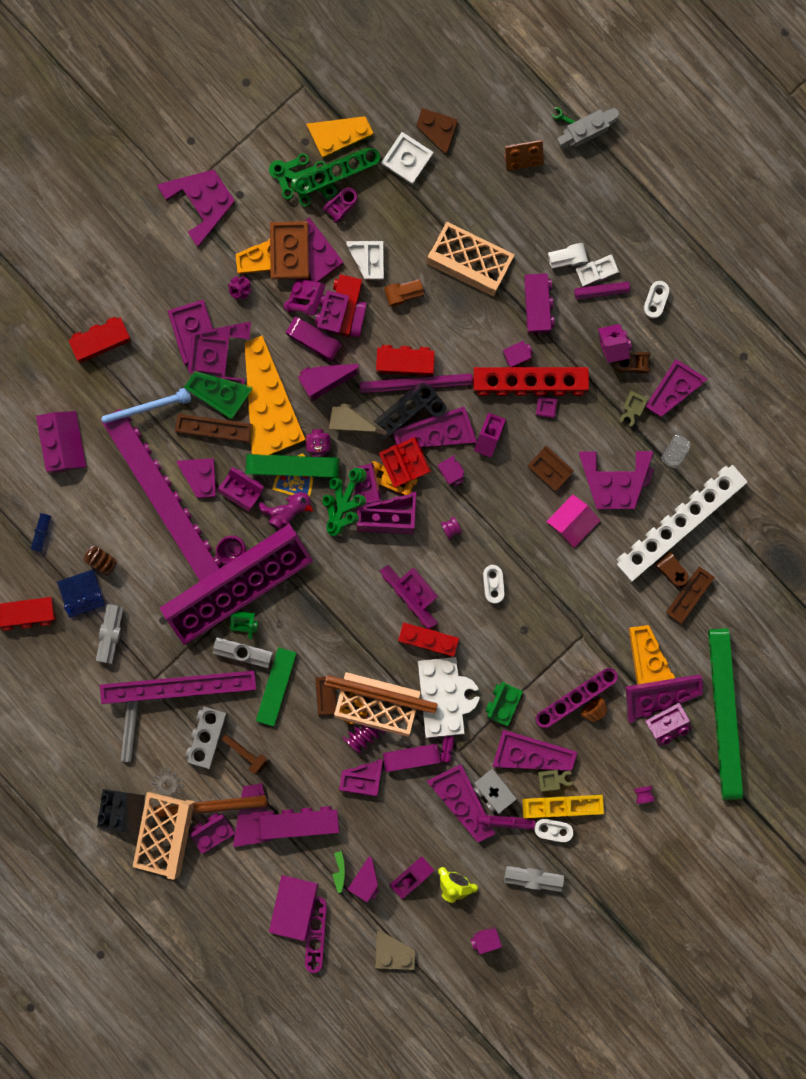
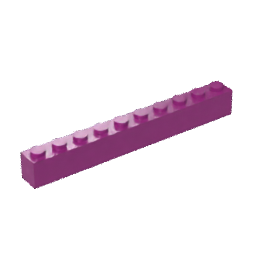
(162, 498)

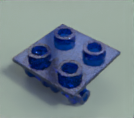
(80, 593)

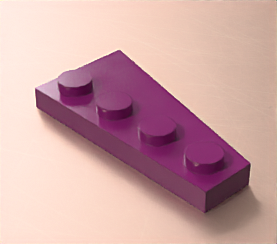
(652, 696)
(529, 753)
(461, 799)

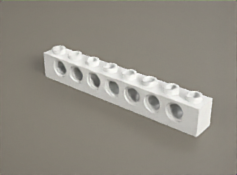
(735, 482)

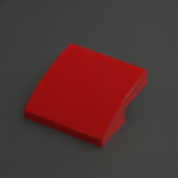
(405, 462)

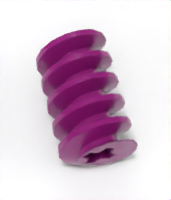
(361, 736)

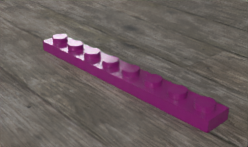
(177, 687)

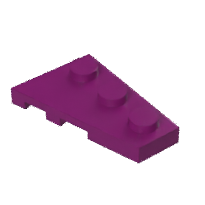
(674, 387)

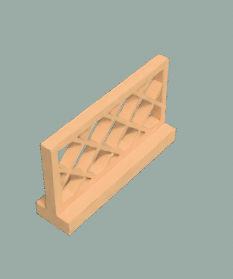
(464, 273)
(369, 722)
(179, 839)

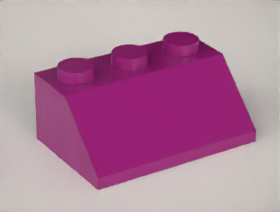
(61, 441)

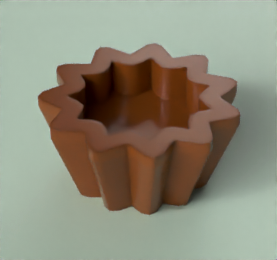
(595, 710)

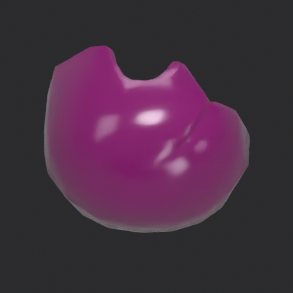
(230, 548)

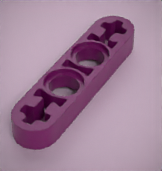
(316, 934)

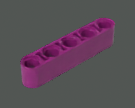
(585, 696)

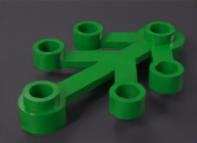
(285, 172)
(335, 523)

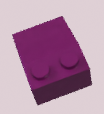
(325, 378)

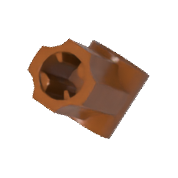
(399, 293)

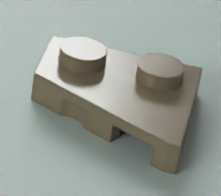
(393, 953)

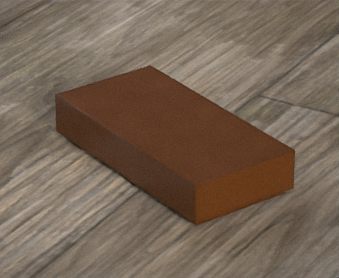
(325, 698)

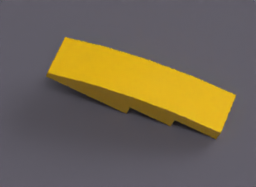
(563, 806)

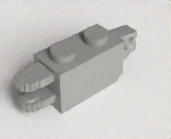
(588, 128)

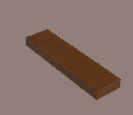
(213, 428)

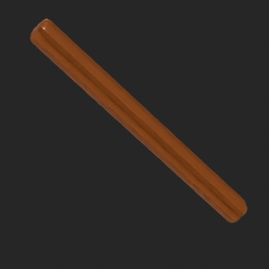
(380, 694)
(218, 805)

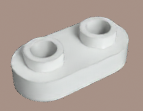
(656, 300)
(493, 584)
(553, 830)

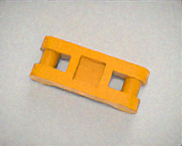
(386, 482)

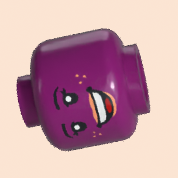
(318, 443)

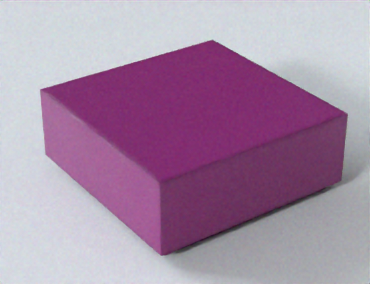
(546, 407)

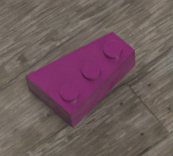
(388, 516)

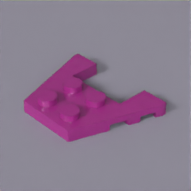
(207, 196)
(210, 349)
(616, 488)

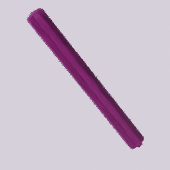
(409, 383)

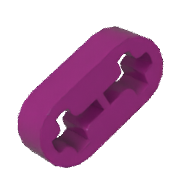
(358, 319)

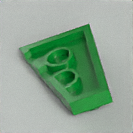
(218, 392)

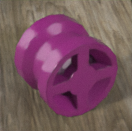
(451, 528)
(644, 794)

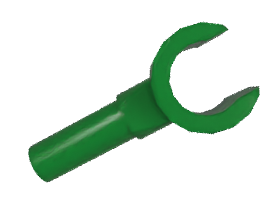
(561, 117)

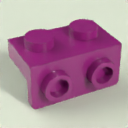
(241, 489)

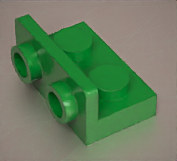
(504, 703)

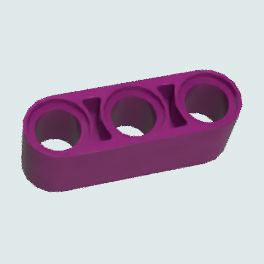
(313, 338)
(411, 757)

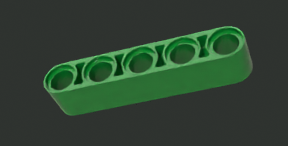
(344, 170)
(292, 465)

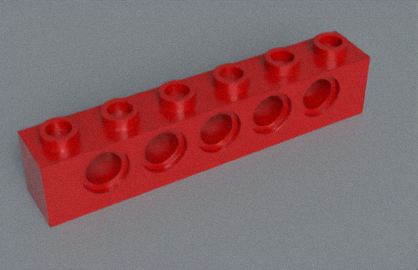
(579, 375)

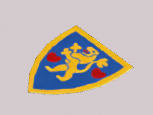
(293, 484)

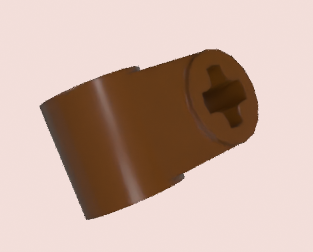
(637, 363)
(669, 566)

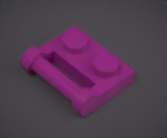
(305, 291)

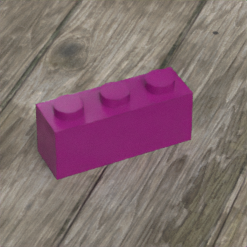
(538, 303)

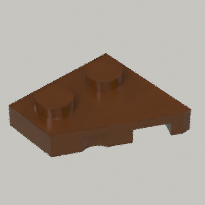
(437, 128)

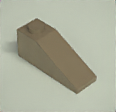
(348, 420)

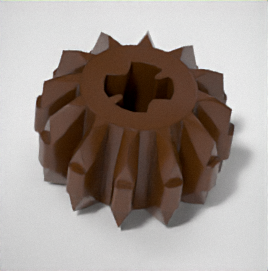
(100, 560)

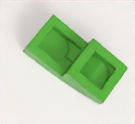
(339, 877)

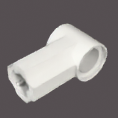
(572, 255)

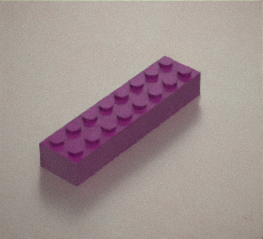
(236, 584)

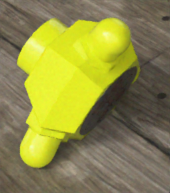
(455, 885)

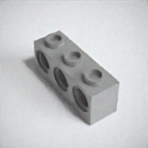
(215, 732)

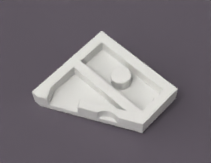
(368, 258)

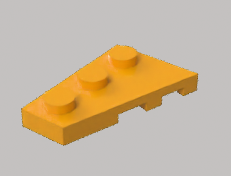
(338, 134)
(254, 259)
(647, 657)

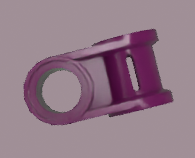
(340, 205)

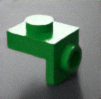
(244, 622)

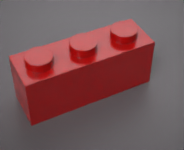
(348, 286)
(99, 339)
(405, 360)
(26, 613)
(428, 639)

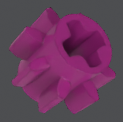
(239, 287)

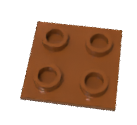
(524, 155)

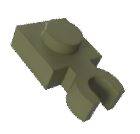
(634, 404)
(550, 780)

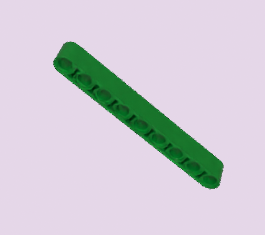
(725, 714)

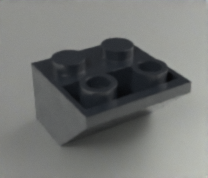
(120, 811)

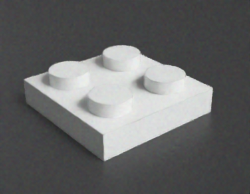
(407, 158)

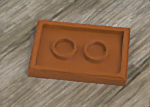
(289, 250)

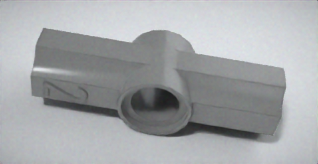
(109, 634)
(255, 655)
(534, 878)

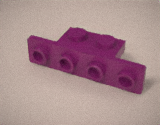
(414, 592)

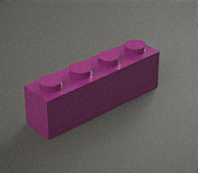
(298, 824)

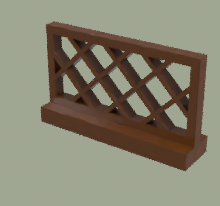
(258, 764)

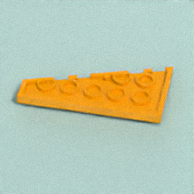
(269, 407)

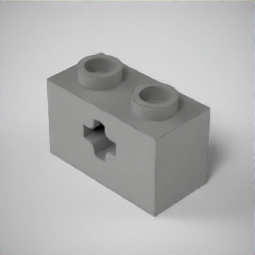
(504, 796)

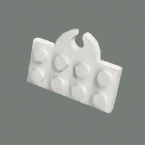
(443, 686)

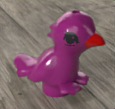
(284, 514)

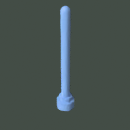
(182, 396)

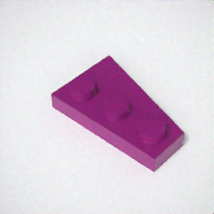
(322, 256)
(247, 823)

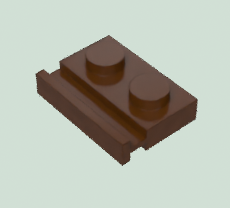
(550, 468)

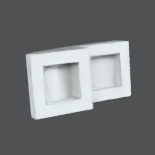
(597, 270)

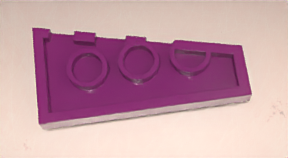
(447, 429)

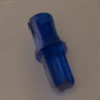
(40, 532)

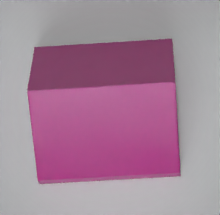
(573, 520)

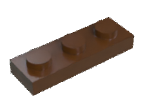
(689, 595)

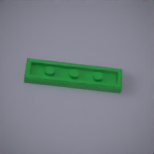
(276, 686)

